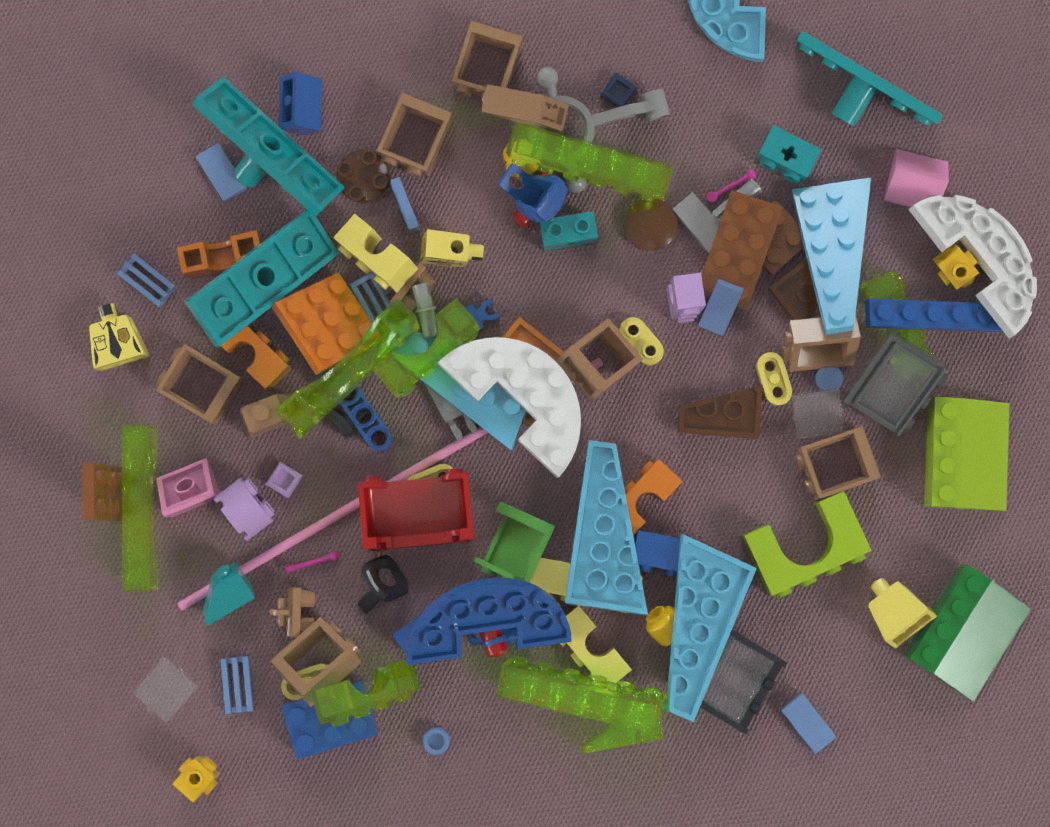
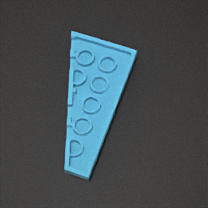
(833, 239)
(493, 412)
(604, 552)
(705, 609)

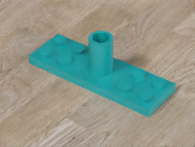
(864, 86)
(266, 148)
(261, 278)

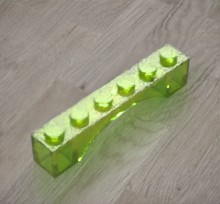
(316, 400)
(138, 467)

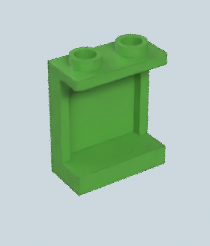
(516, 545)

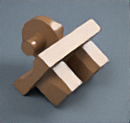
(404, 294)
(296, 599)

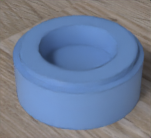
(828, 378)
(436, 740)

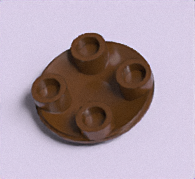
(363, 175)
(650, 224)

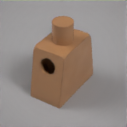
(261, 415)

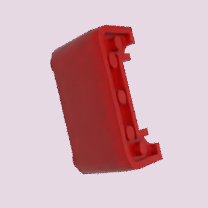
(416, 512)

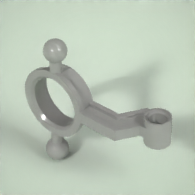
(652, 106)

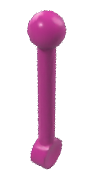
(712, 196)
(333, 556)

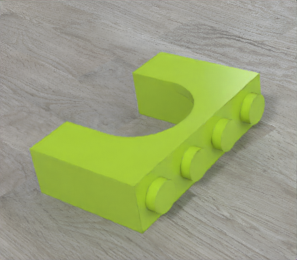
(845, 544)

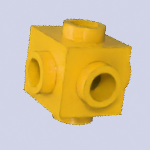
(956, 267)
(190, 784)

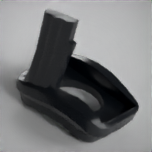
(344, 424)
(379, 590)

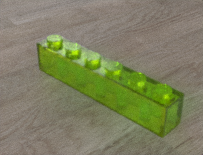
(588, 161)
(582, 695)

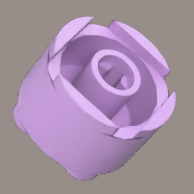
(244, 508)

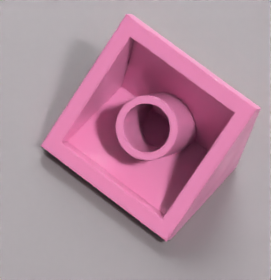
(915, 178)
(187, 488)

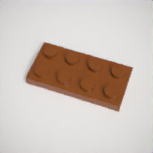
(741, 244)
(101, 492)

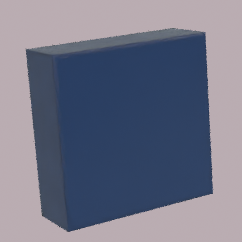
(618, 91)

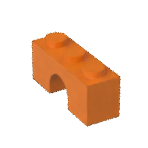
(207, 259)
(268, 365)
(655, 480)

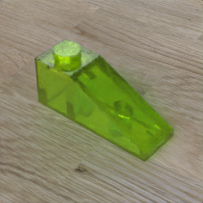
(617, 736)

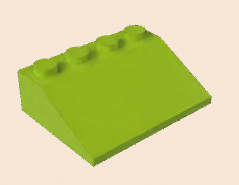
(966, 454)

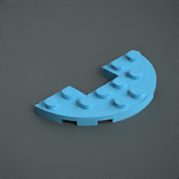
(732, 27)

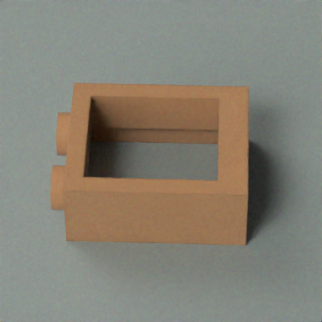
(490, 36)
(524, 107)
(426, 111)
(811, 349)
(575, 363)
(222, 399)
(862, 452)
(302, 644)

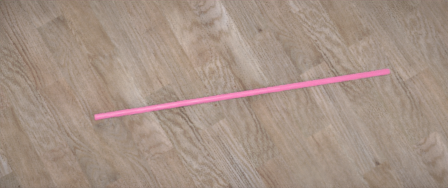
(348, 508)

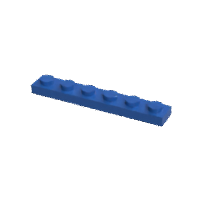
(929, 315)

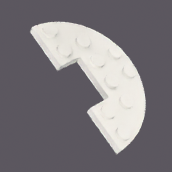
(993, 245)
(533, 383)

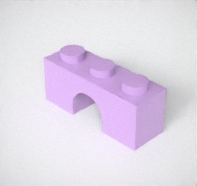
(686, 297)

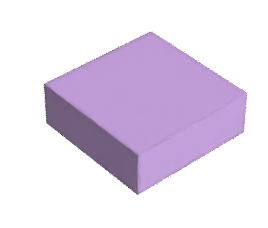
(284, 479)

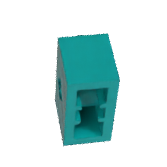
(801, 159)
(569, 231)

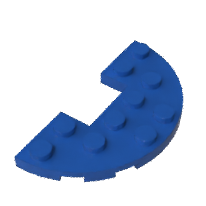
(482, 608)

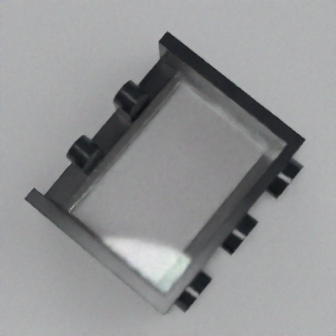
(741, 681)

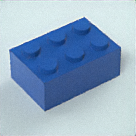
(312, 737)

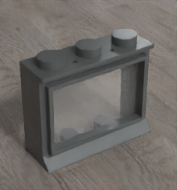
(896, 383)

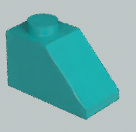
(226, 592)

